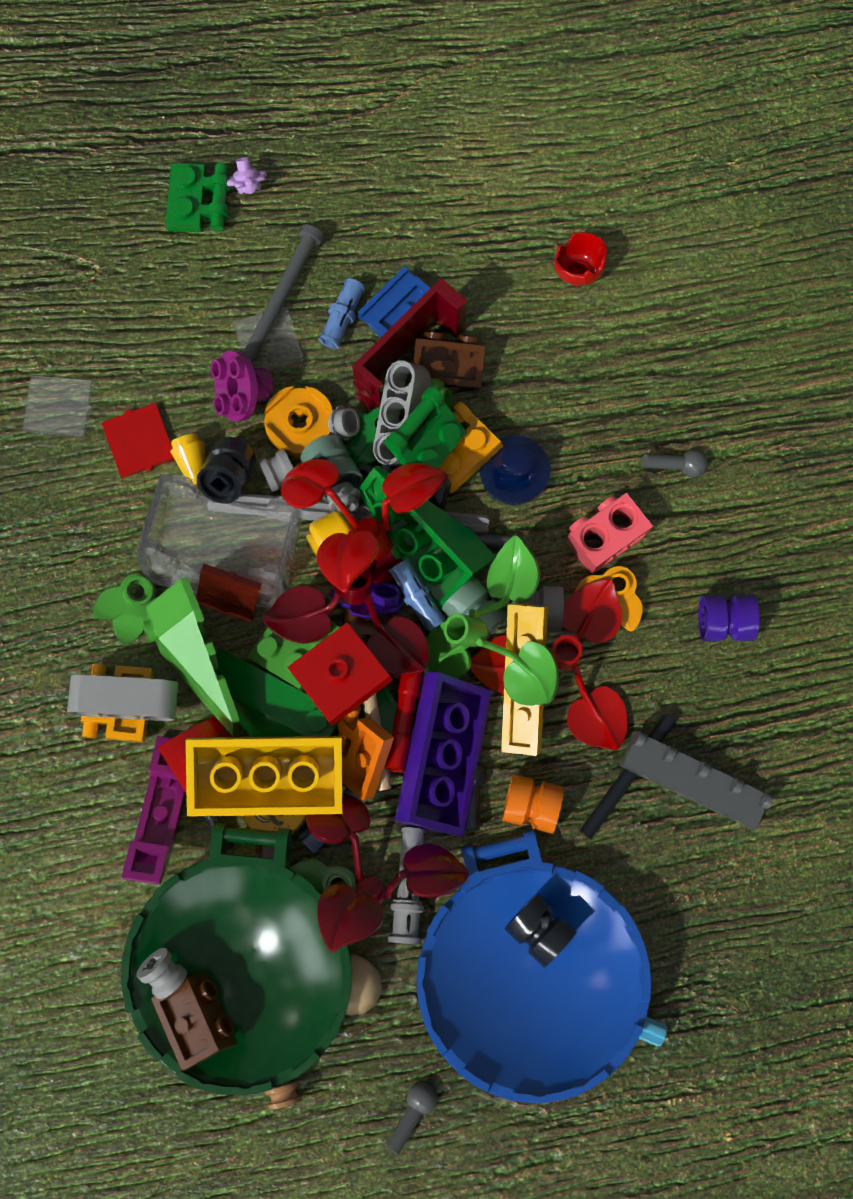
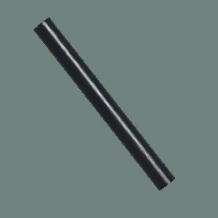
(621, 784)

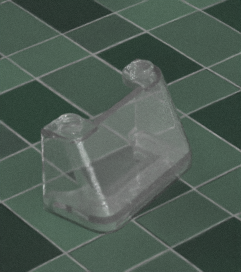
(193, 530)

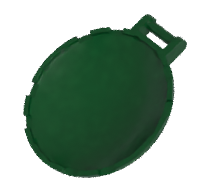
(262, 947)

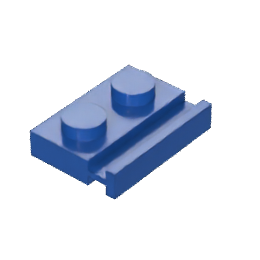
(392, 301)

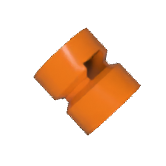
(533, 804)

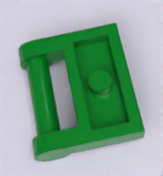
(434, 439)

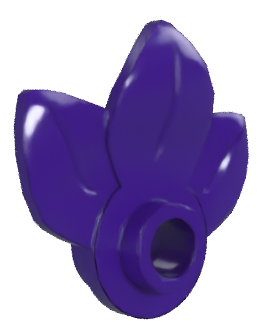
(385, 599)

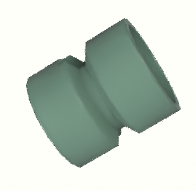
(333, 450)
(474, 596)

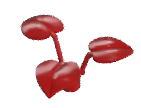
(348, 556)
(597, 616)

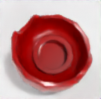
(581, 259)

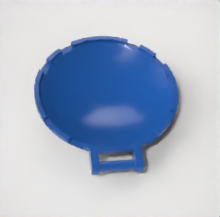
(505, 1016)

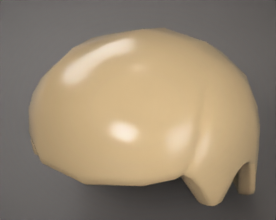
(365, 986)

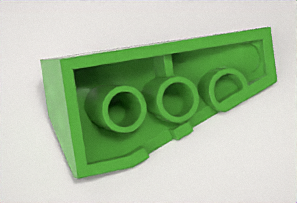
(179, 635)

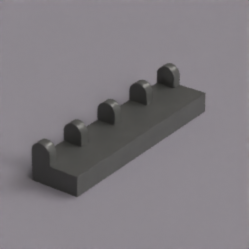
(696, 780)

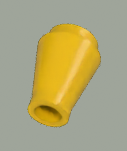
(189, 455)

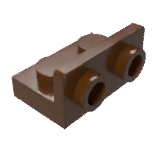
(451, 360)
(195, 1021)

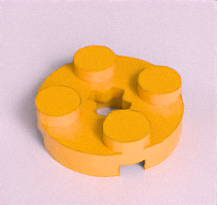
(299, 402)

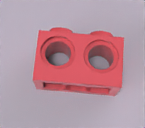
(612, 538)

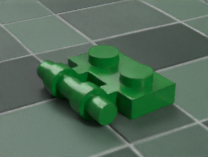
(186, 197)

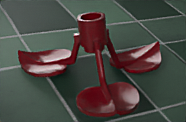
(302, 618)
(355, 914)

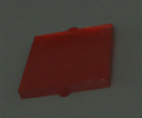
(228, 592)

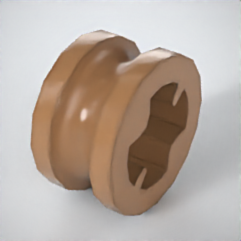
(284, 1095)

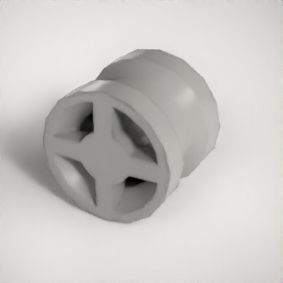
(275, 469)
(161, 973)

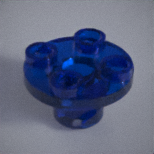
(516, 471)

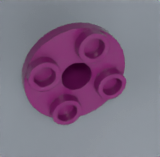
(239, 385)

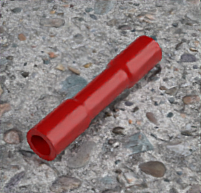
(408, 691)

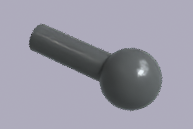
(691, 463)
(421, 1100)

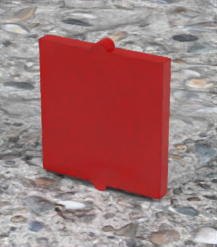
(138, 440)

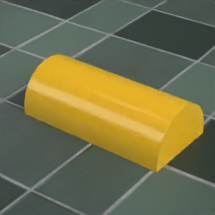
(264, 775)

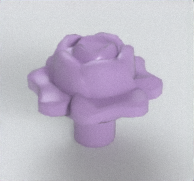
(246, 178)

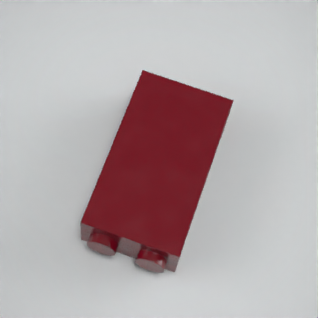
(438, 305)

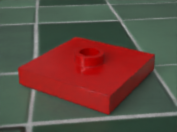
(339, 674)

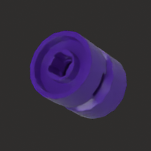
(734, 617)

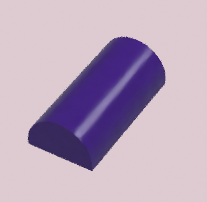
(442, 743)

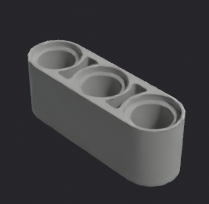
(394, 399)
(122, 697)

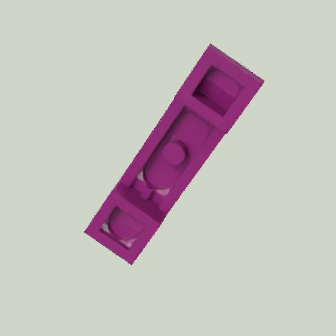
(157, 824)

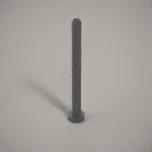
(310, 237)

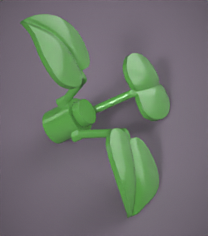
(534, 671)

